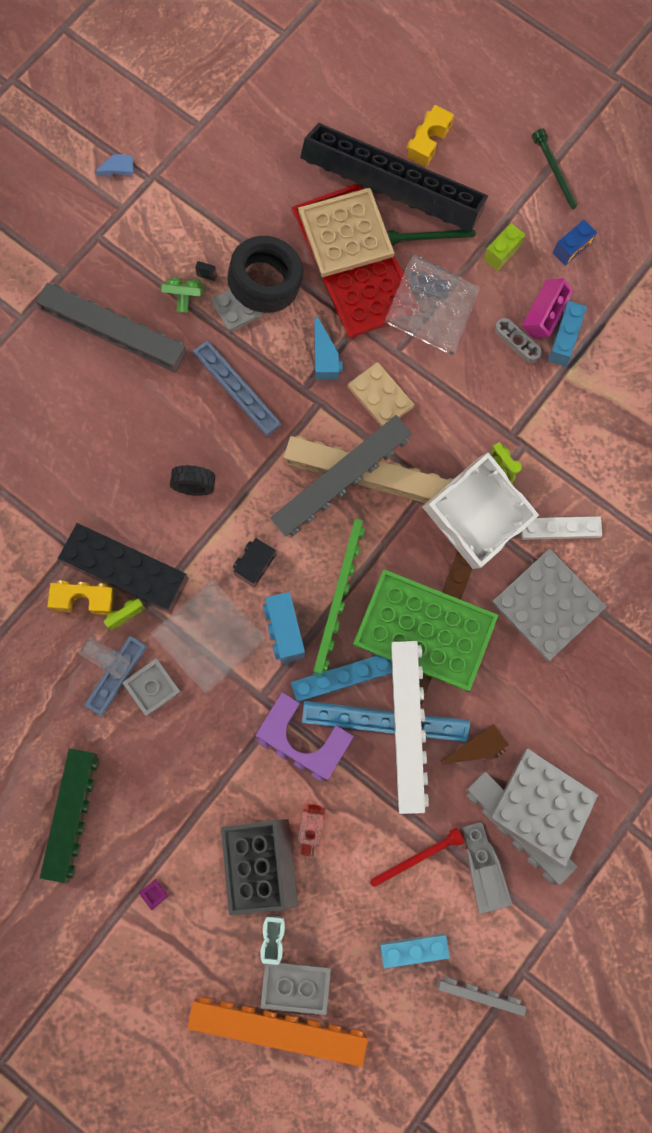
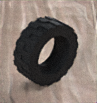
(192, 480)

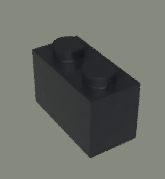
(254, 562)

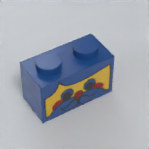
(574, 242)

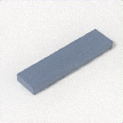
(109, 685)

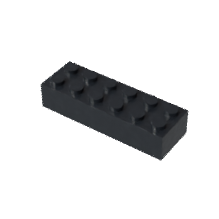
(123, 568)

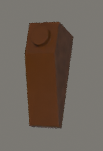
(483, 746)

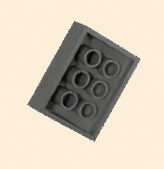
(259, 867)

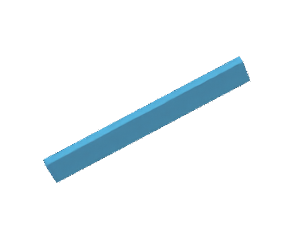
(381, 720)

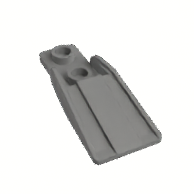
(485, 870)

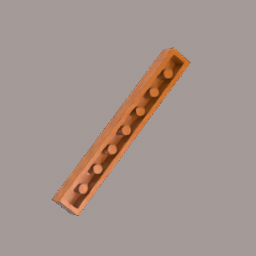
(277, 1031)

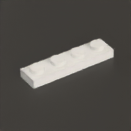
(563, 528)

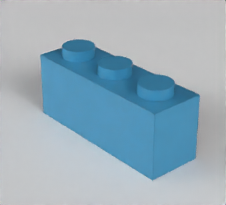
(567, 333)

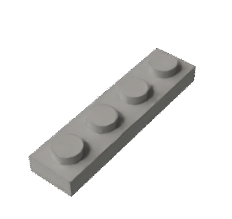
(489, 998)

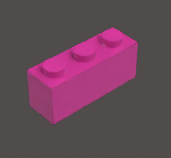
(547, 308)

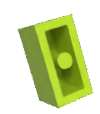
(504, 247)

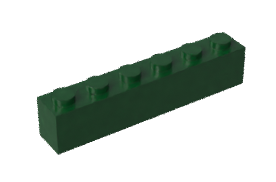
(69, 815)

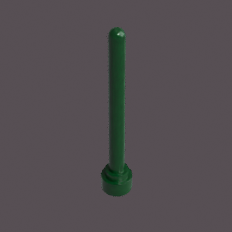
(540, 138)
(395, 237)

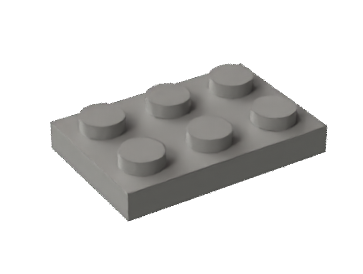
(296, 988)

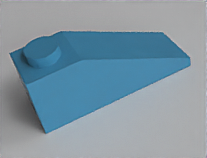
(326, 356)

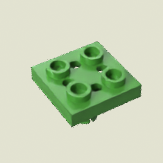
(183, 289)

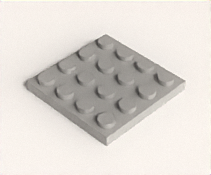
(548, 605)
(544, 808)

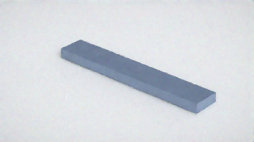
(237, 388)

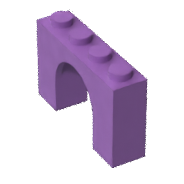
(273, 734)

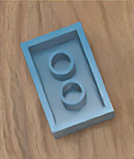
(284, 628)

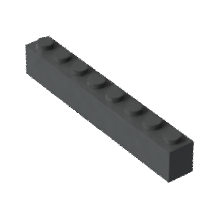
(111, 327)
(342, 475)

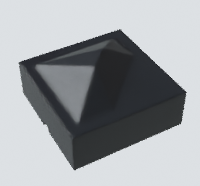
(206, 271)

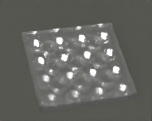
(432, 304)
(209, 636)

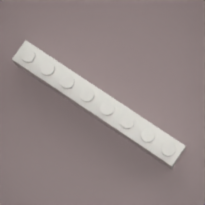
(408, 727)

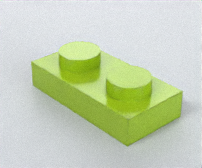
(119, 617)

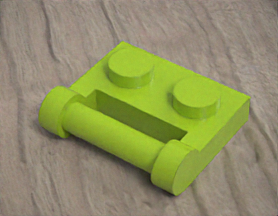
(502, 457)

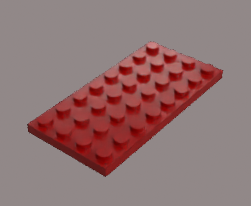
(362, 293)

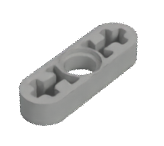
(517, 332)

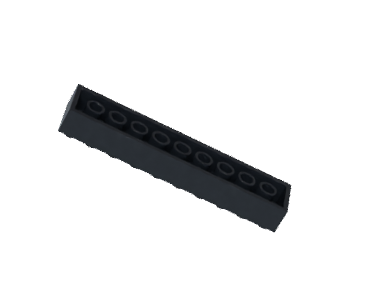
(393, 177)

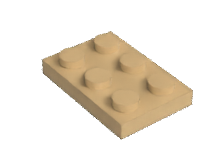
(380, 394)

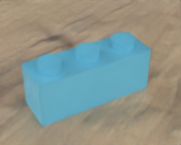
(414, 950)

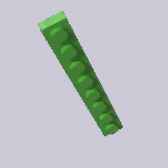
(337, 605)

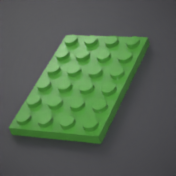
(447, 628)

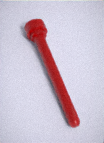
(453, 838)

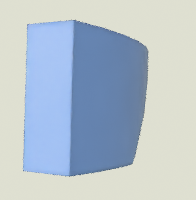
(116, 164)

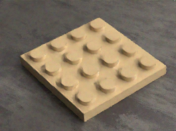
(346, 232)

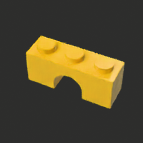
(436, 123)
(63, 595)

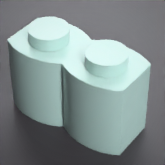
(272, 945)

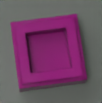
(154, 894)

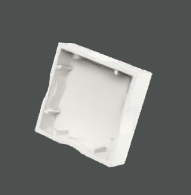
(480, 511)

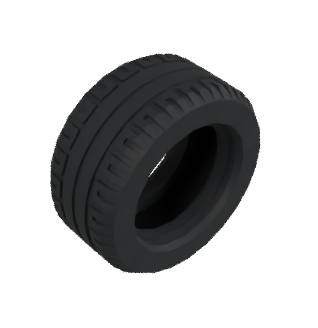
(273, 252)

